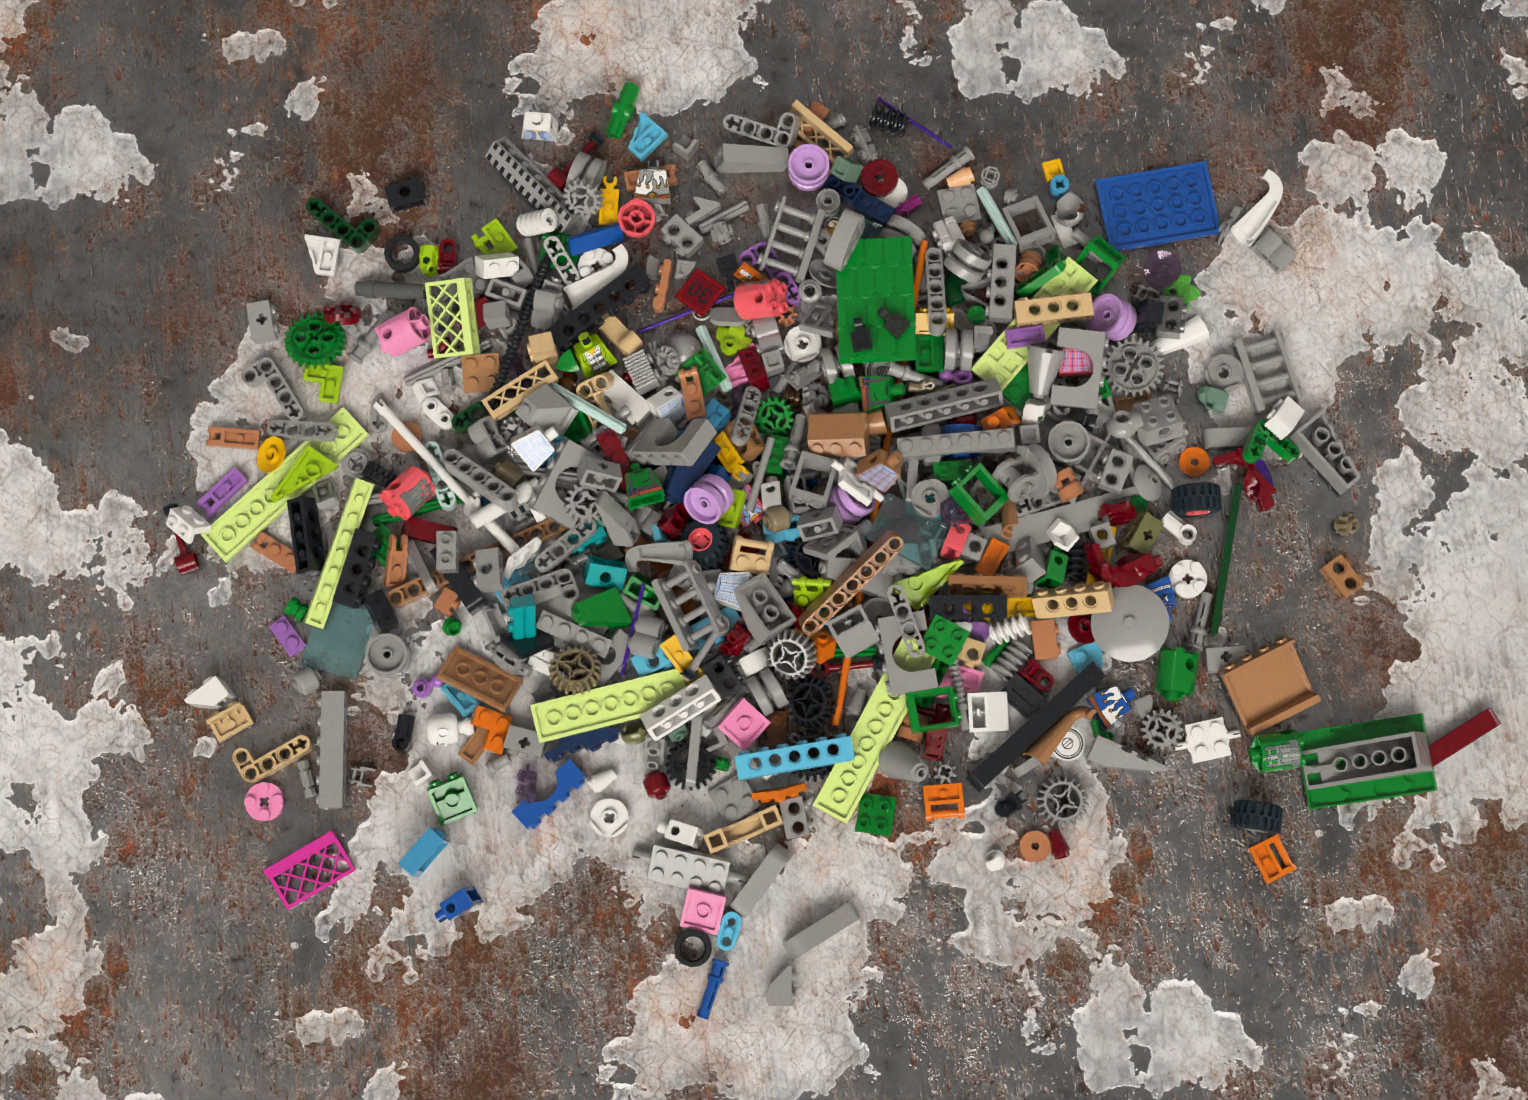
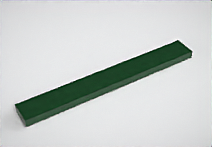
(1224, 560)

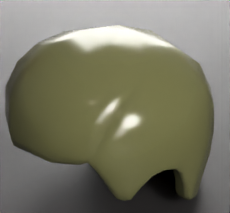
(635, 732)

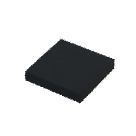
(528, 646)

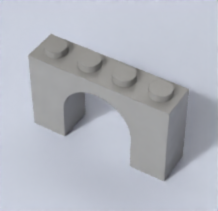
(1092, 344)
(656, 444)
(545, 499)
(902, 681)

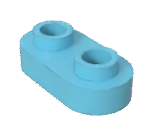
(729, 931)

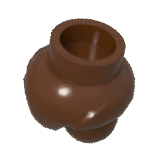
(568, 381)

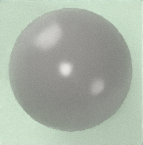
(684, 345)

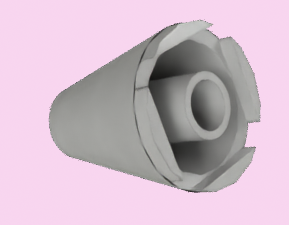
(1043, 369)
(902, 762)

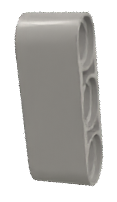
(1226, 438)

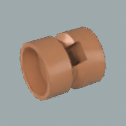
(1028, 262)
(1070, 490)
(905, 732)

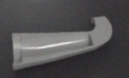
(666, 552)

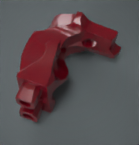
(1126, 571)

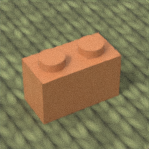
(1044, 640)

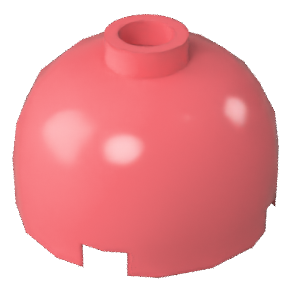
(636, 218)

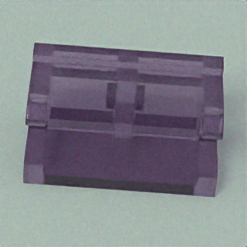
(952, 513)

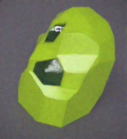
(428, 260)

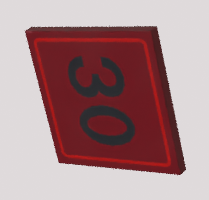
(700, 292)

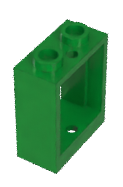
(1107, 254)
(966, 501)
(912, 711)

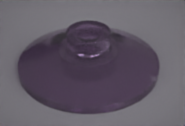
(1164, 260)

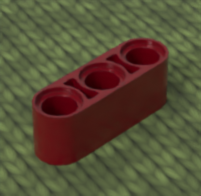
(423, 530)

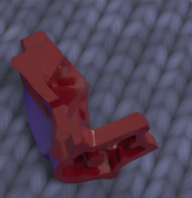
(1257, 481)

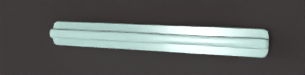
(590, 409)

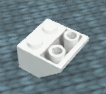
(212, 695)
(988, 711)

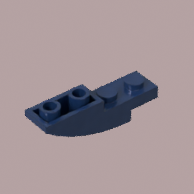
(860, 201)
(590, 740)

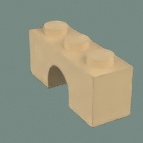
(543, 348)

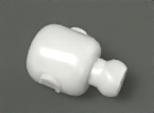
(446, 728)

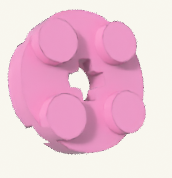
(275, 801)

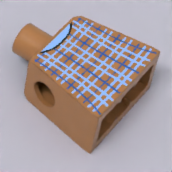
(880, 469)

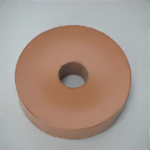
(400, 443)
(1043, 846)

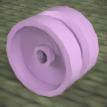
(817, 167)
(1113, 317)
(708, 499)
(849, 508)

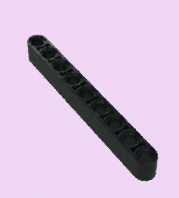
(1035, 726)

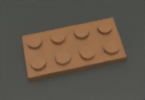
(1014, 586)
(479, 679)

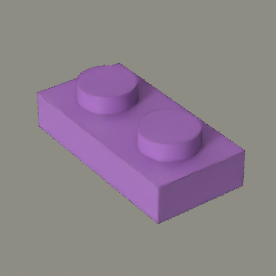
(288, 636)

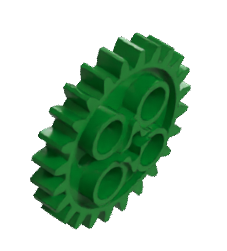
(314, 341)

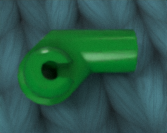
(1097, 730)

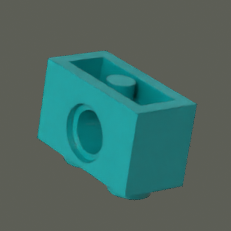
(596, 566)

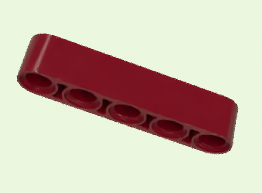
(1463, 736)

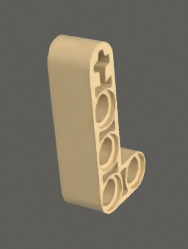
(619, 335)
(595, 394)
(276, 755)

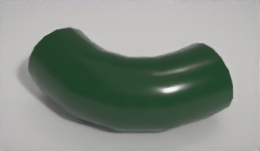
(953, 289)

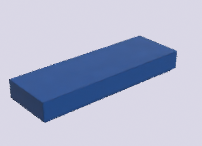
(595, 239)

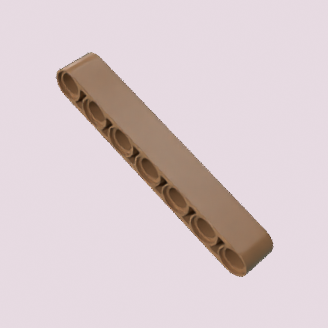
(849, 591)

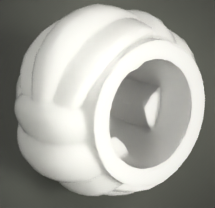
(995, 860)

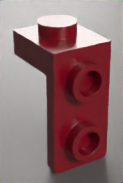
(754, 368)

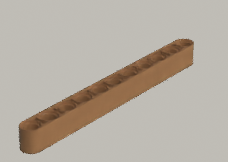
(442, 582)

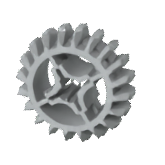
(791, 664)
(1053, 797)

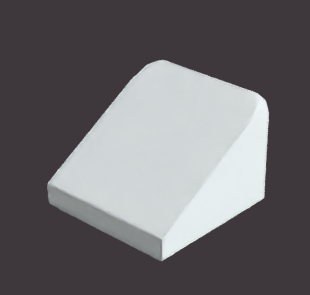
(425, 389)

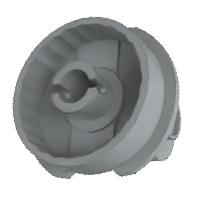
(1027, 473)

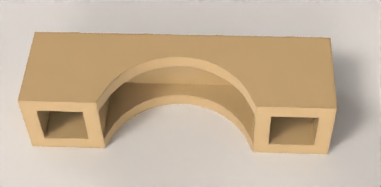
(743, 830)

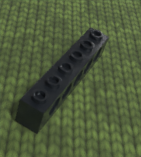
(602, 297)

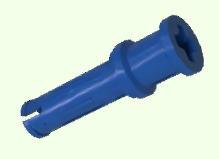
(715, 978)

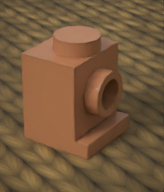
(447, 602)

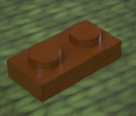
(776, 729)

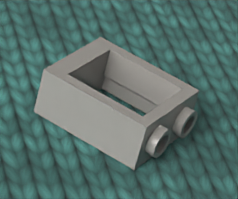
(1035, 238)
(818, 463)

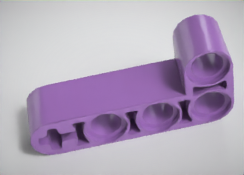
(752, 253)

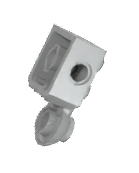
(1152, 419)

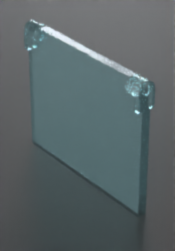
(920, 534)
(340, 643)

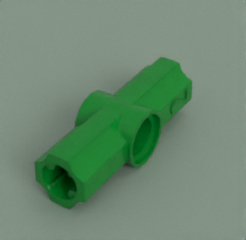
(622, 110)

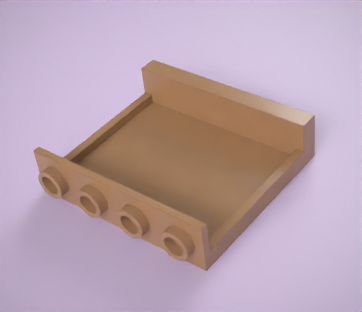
(1268, 685)

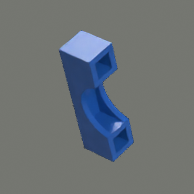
(568, 778)

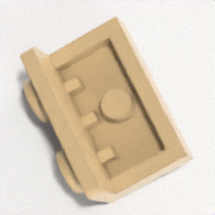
(230, 721)

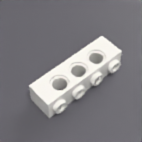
(680, 708)

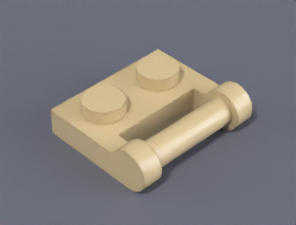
(748, 561)

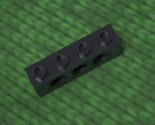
(306, 535)
(343, 593)
(997, 604)

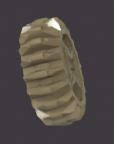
(582, 678)

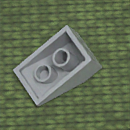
(763, 608)

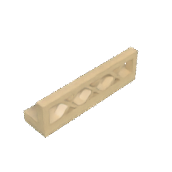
(821, 128)
(515, 402)

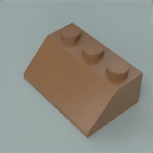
(838, 434)

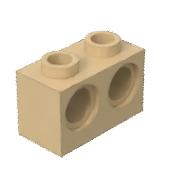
(971, 644)

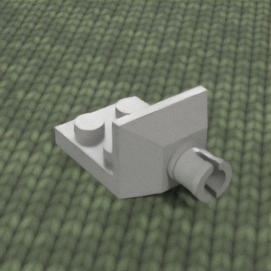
(849, 540)

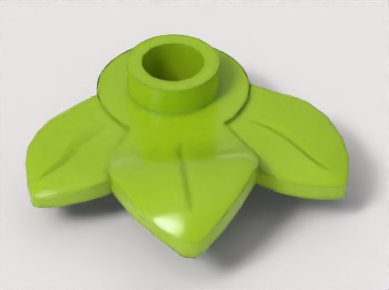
(733, 336)

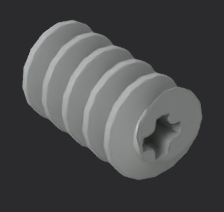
(1010, 659)

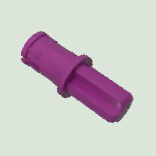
(908, 205)

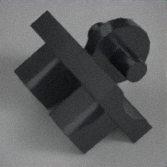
(1009, 804)

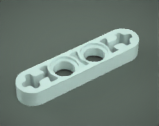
(436, 478)

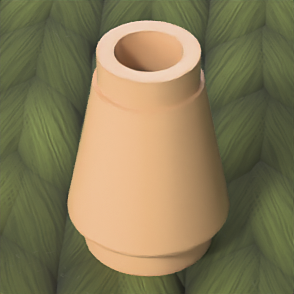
(961, 177)

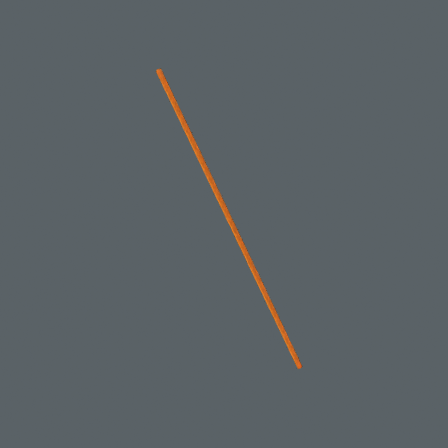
(886, 447)

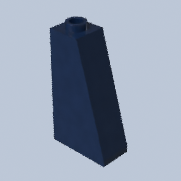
(681, 478)

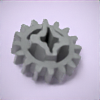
(583, 197)
(585, 509)
(1171, 726)

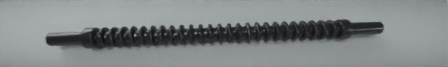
(544, 265)

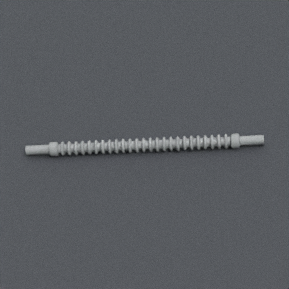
(954, 669)

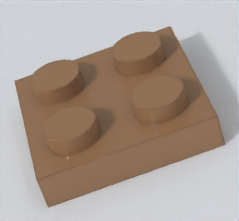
(479, 371)

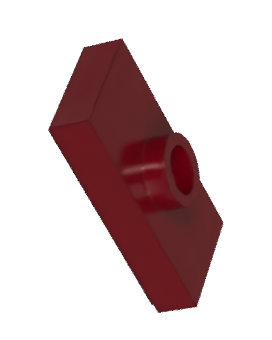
(934, 744)

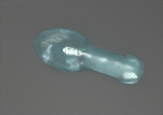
(529, 567)

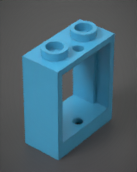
(424, 852)

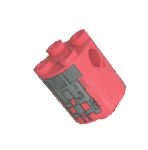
(760, 299)
(408, 492)

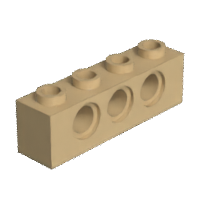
(1080, 298)
(1045, 608)

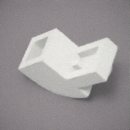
(752, 663)

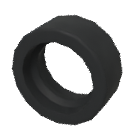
(395, 241)
(678, 944)

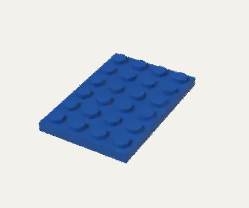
(1158, 206)

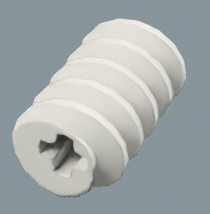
(537, 222)
(1008, 629)

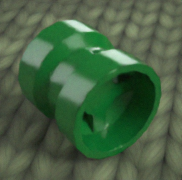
(296, 609)

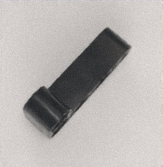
(465, 589)

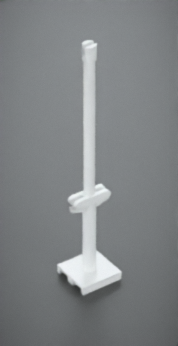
(472, 503)

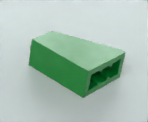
(602, 610)

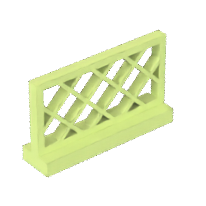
(467, 313)

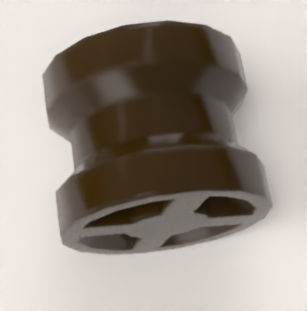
(793, 396)

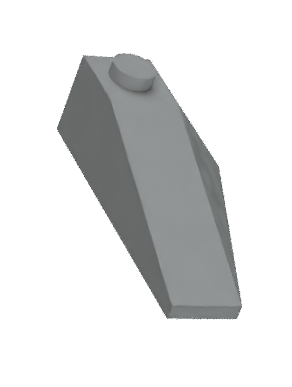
(1109, 754)

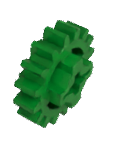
(774, 409)

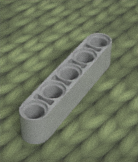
(935, 299)
(487, 482)

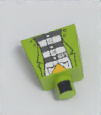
(592, 354)

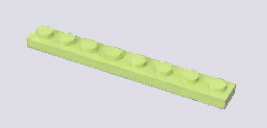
(335, 560)

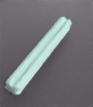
(996, 216)
(708, 345)

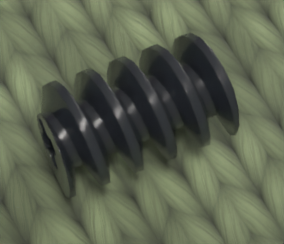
(889, 120)
(1075, 563)

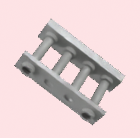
(809, 236)
(1253, 385)
(674, 613)

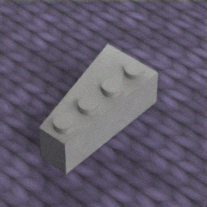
(1326, 452)

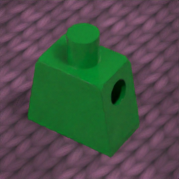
(845, 391)

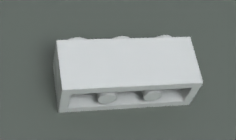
(623, 394)

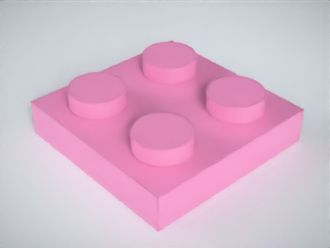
(743, 724)
(703, 910)

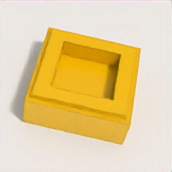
(1052, 168)

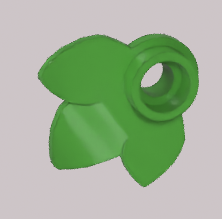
(1183, 289)

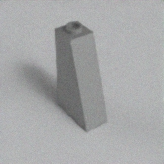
(750, 158)
(836, 567)

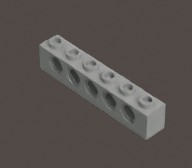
(944, 405)

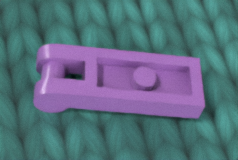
(222, 492)

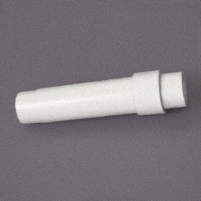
(492, 511)

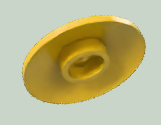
(271, 454)

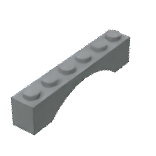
(954, 443)

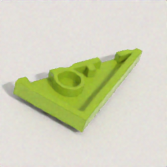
(307, 469)
(926, 582)

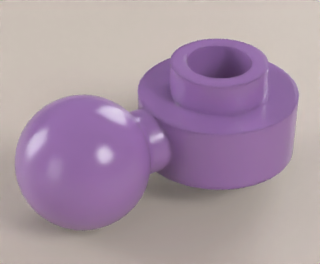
(959, 377)
(428, 686)

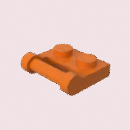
(941, 795)
(1266, 860)

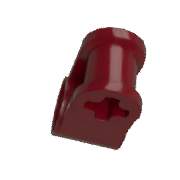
(447, 260)
(673, 520)
(1036, 674)

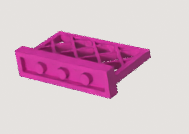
(300, 855)

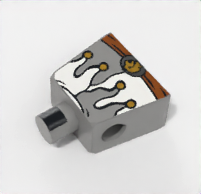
(653, 185)

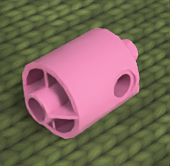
(403, 331)

